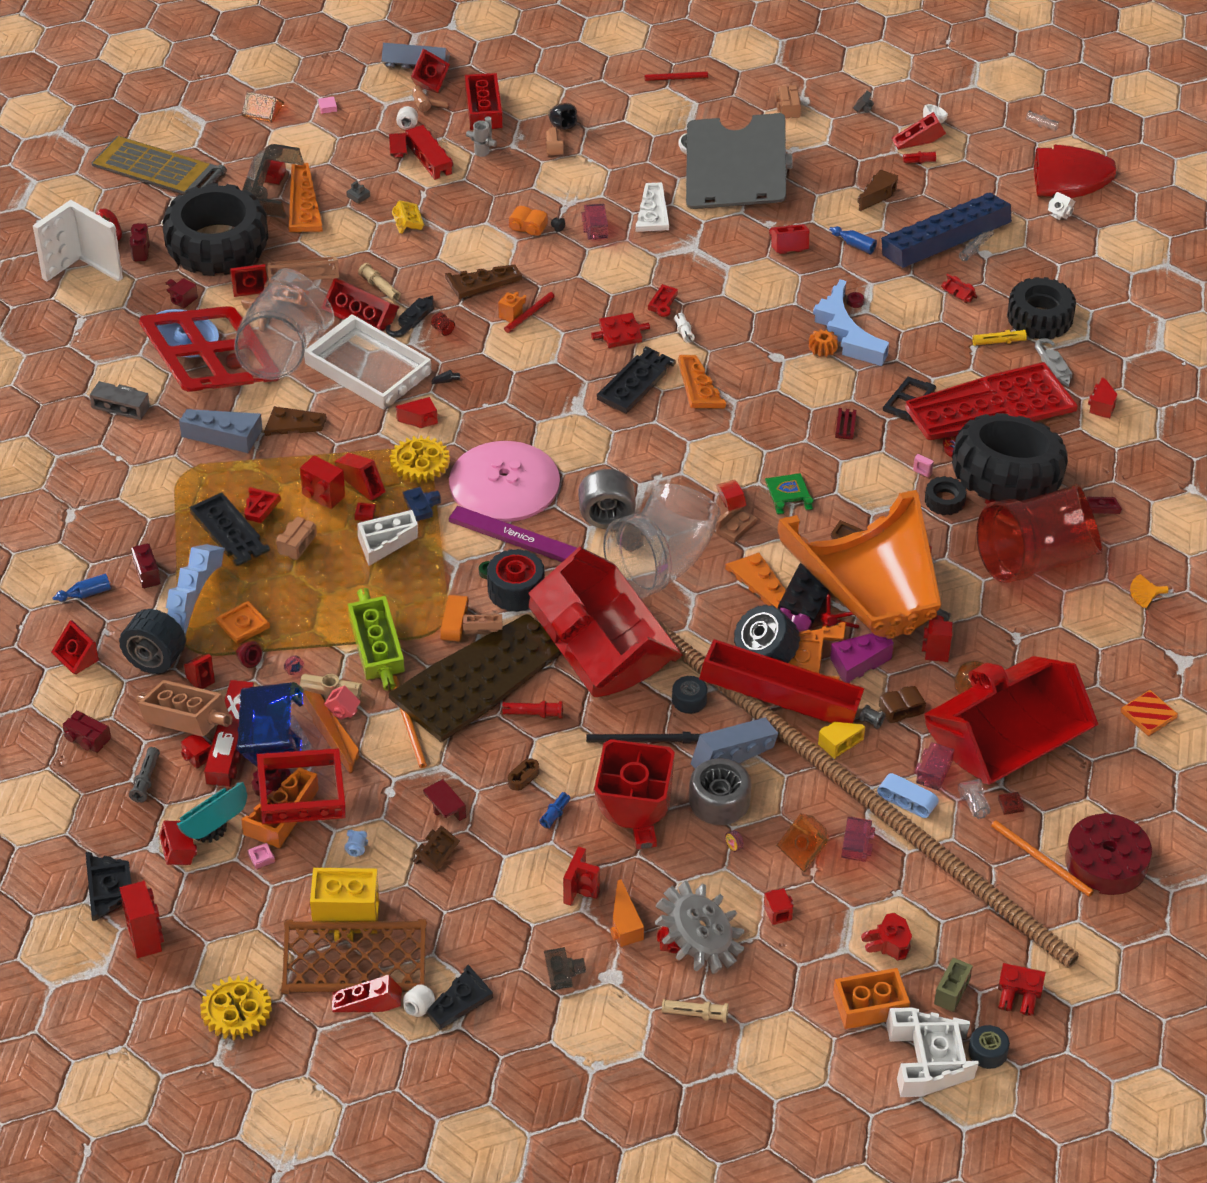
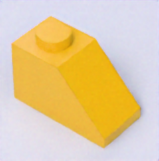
(840, 737)

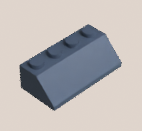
(408, 55)

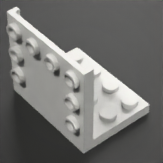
(73, 235)

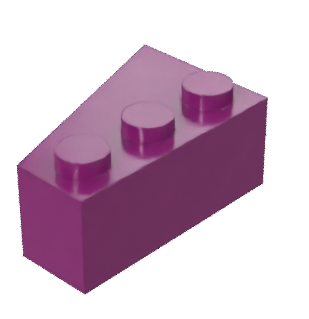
(859, 655)

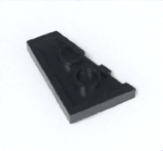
(461, 998)

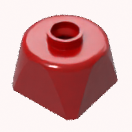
(634, 783)

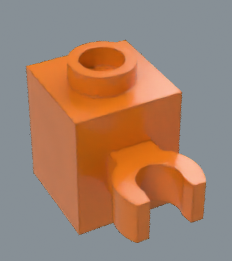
(511, 306)

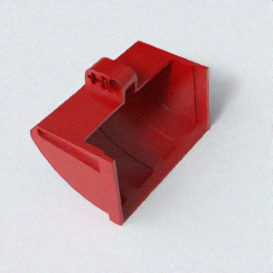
(600, 624)
(1012, 716)

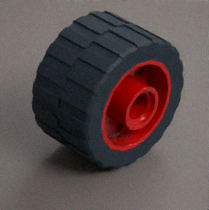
(512, 577)

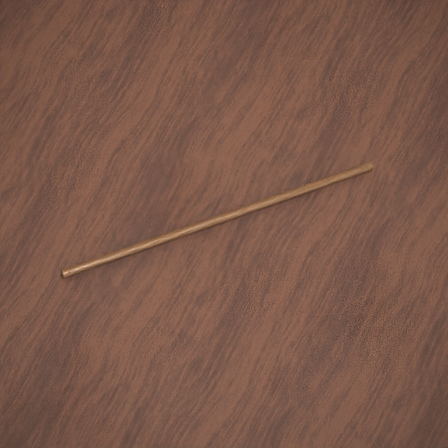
(890, 815)

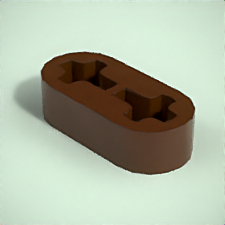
(523, 774)

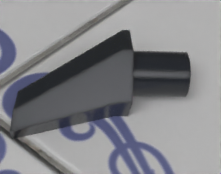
(446, 377)

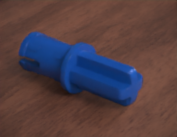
(554, 810)

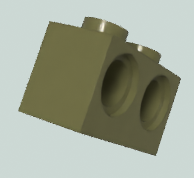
(953, 984)

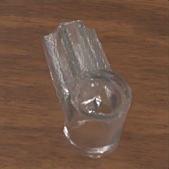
(973, 793)

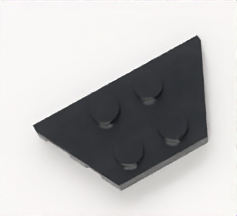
(104, 880)

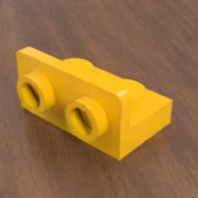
(407, 215)

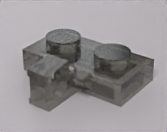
(561, 968)

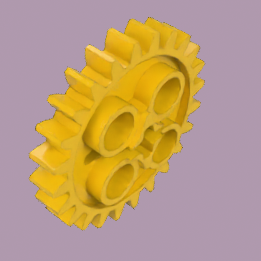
(419, 459)
(252, 998)

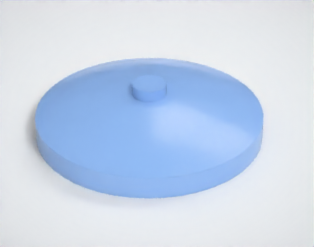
(176, 335)

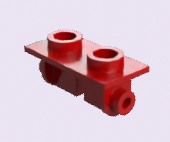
(965, 291)

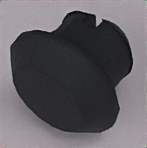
(558, 224)

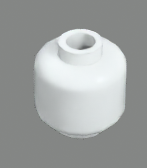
(407, 118)
(418, 1000)

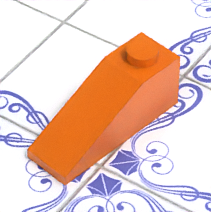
(626, 922)

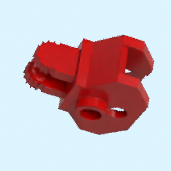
(890, 937)

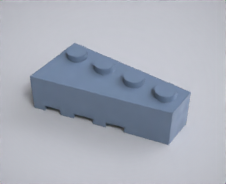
(222, 428)
(735, 742)

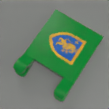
(788, 489)

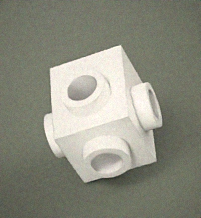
(1061, 206)

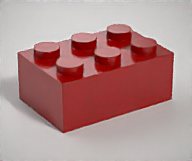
(142, 919)

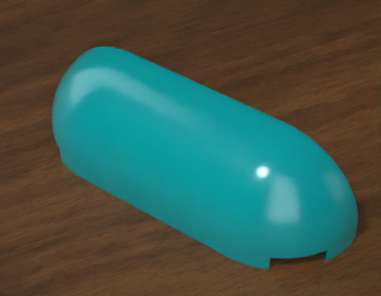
(213, 812)

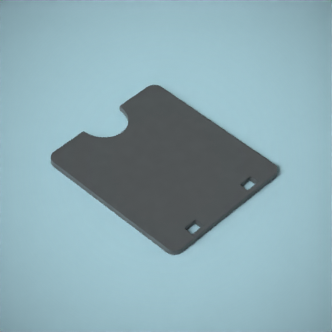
(736, 163)

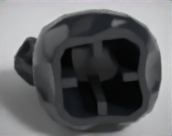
(563, 116)

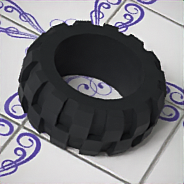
(211, 207)
(1009, 457)

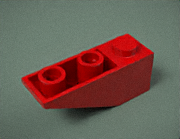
(369, 996)

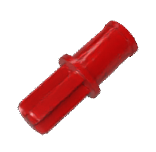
(920, 157)

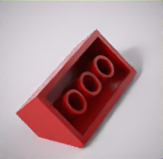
(350, 299)

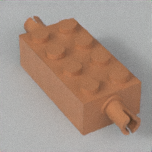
(184, 708)

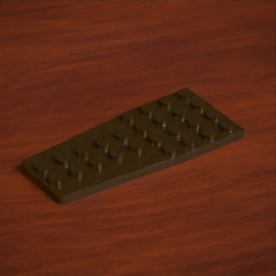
(475, 677)

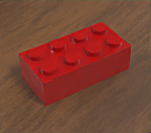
(483, 99)

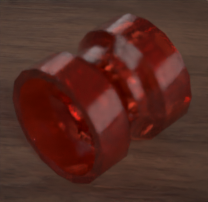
(442, 323)

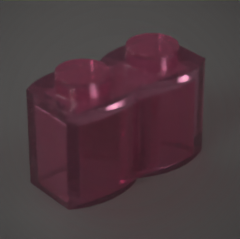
(856, 839)

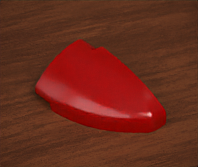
(1071, 171)

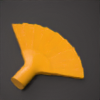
(1144, 591)

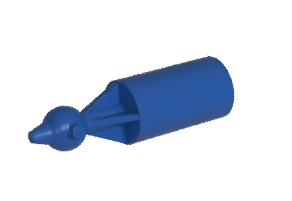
(855, 239)
(85, 588)

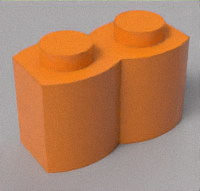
(528, 220)

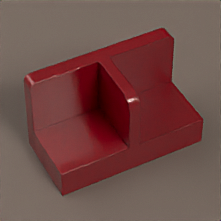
(445, 800)

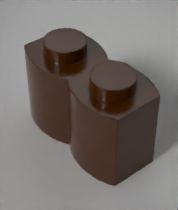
(902, 704)

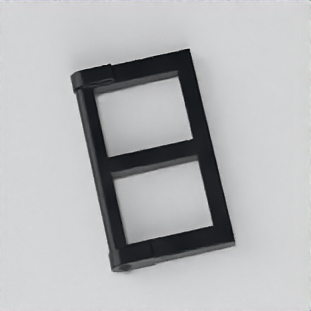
(898, 394)

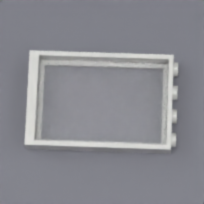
(368, 361)

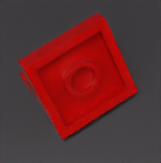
(580, 878)

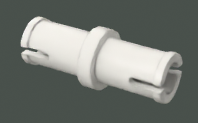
(684, 327)

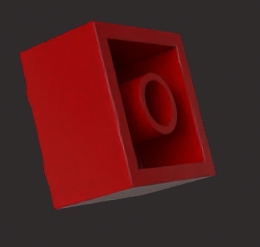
(322, 482)

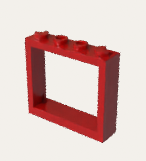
(301, 810)

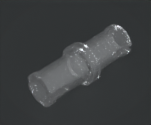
(1042, 120)

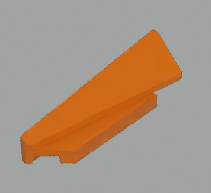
(331, 729)

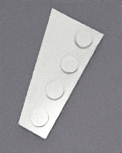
(652, 209)

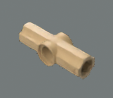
(328, 683)

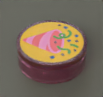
(734, 840)

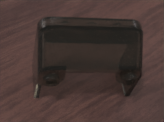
(258, 172)

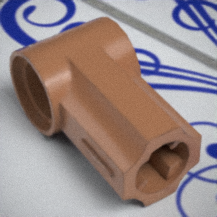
(554, 144)

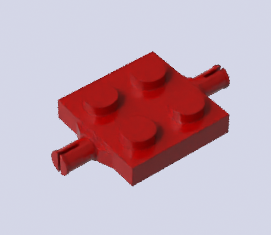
(620, 330)

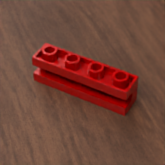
(428, 151)

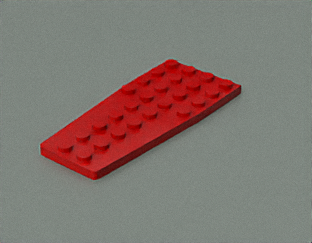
(1021, 391)

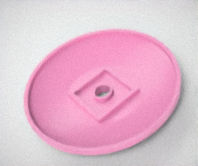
(525, 491)

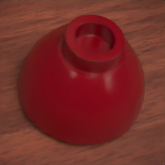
(249, 654)

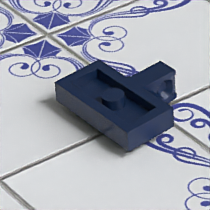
(421, 502)

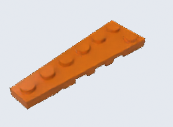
(303, 205)

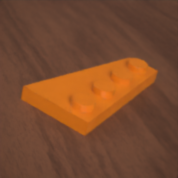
(698, 385)

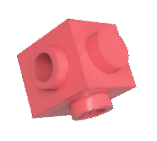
(342, 703)

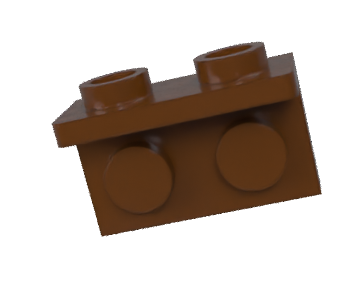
(437, 849)

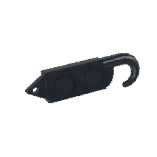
(412, 316)

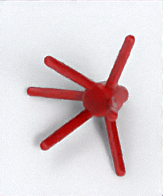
(830, 619)

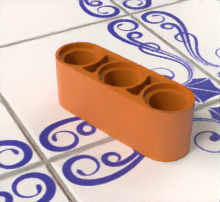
(453, 618)

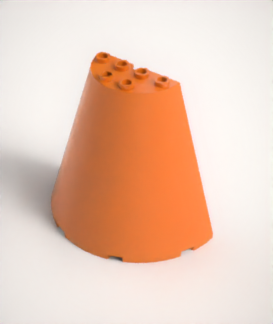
(876, 572)

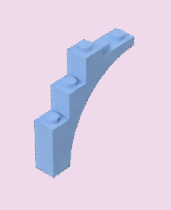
(853, 339)
(182, 599)

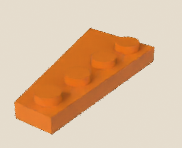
(759, 577)

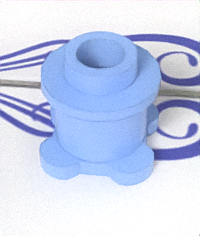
(356, 843)

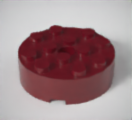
(1108, 853)

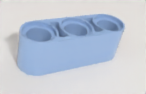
(908, 795)

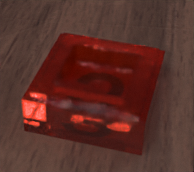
(1011, 803)

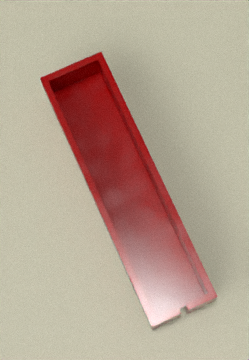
(780, 683)

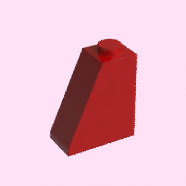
(361, 475)

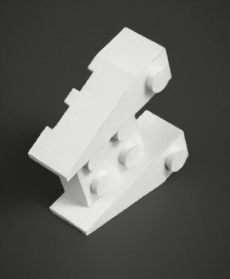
(937, 1051)

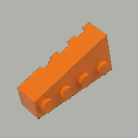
(298, 787)

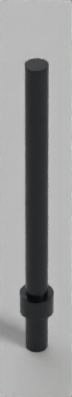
(686, 737)

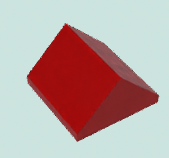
(429, 71)
(75, 649)

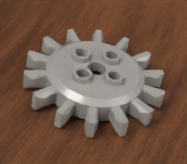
(699, 941)

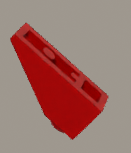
(921, 132)

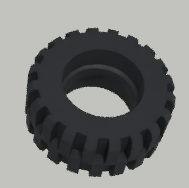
(1041, 293)

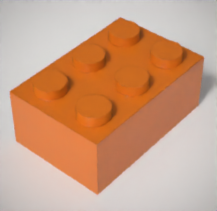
(869, 996)

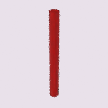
(672, 76)
(529, 312)

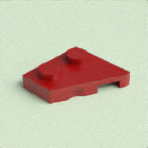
(260, 504)

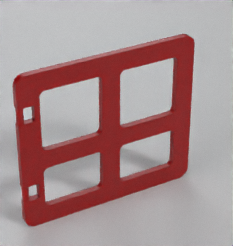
(199, 347)

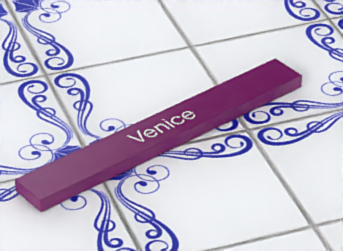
(511, 534)

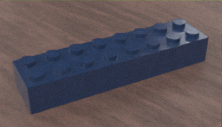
(946, 229)

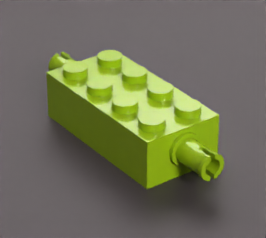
(376, 638)

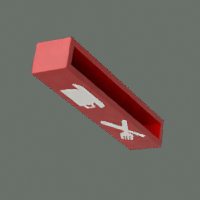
(223, 753)

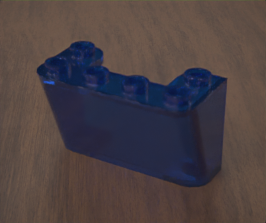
(267, 720)

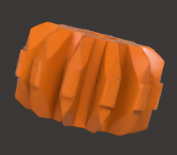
(823, 343)

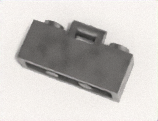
(119, 400)

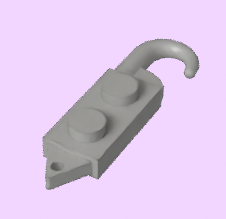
(1054, 361)

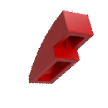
(731, 494)

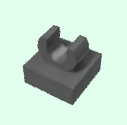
(864, 102)
(358, 192)

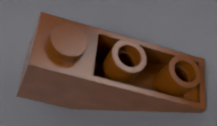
(880, 188)

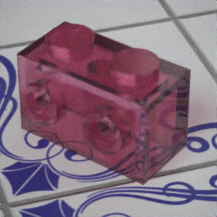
(595, 221)
(934, 766)

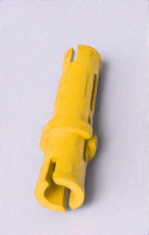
(1001, 337)

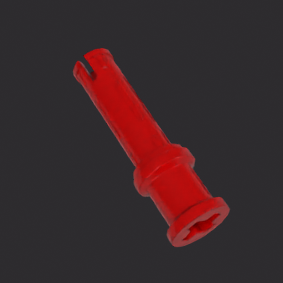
(543, 709)

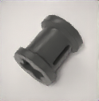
(872, 716)

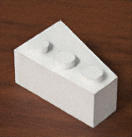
(386, 534)

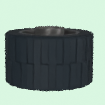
(767, 633)
(152, 641)

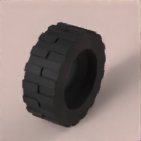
(943, 506)

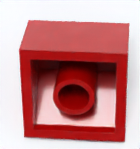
(248, 280)

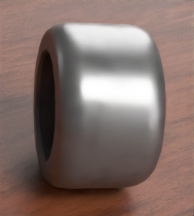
(606, 497)
(719, 791)

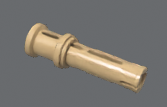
(374, 278)
(706, 1010)

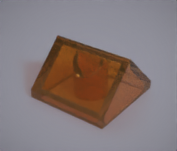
(261, 107)

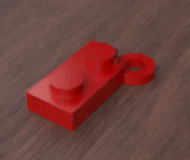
(662, 300)

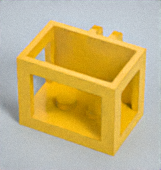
(344, 896)

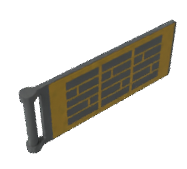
(156, 165)

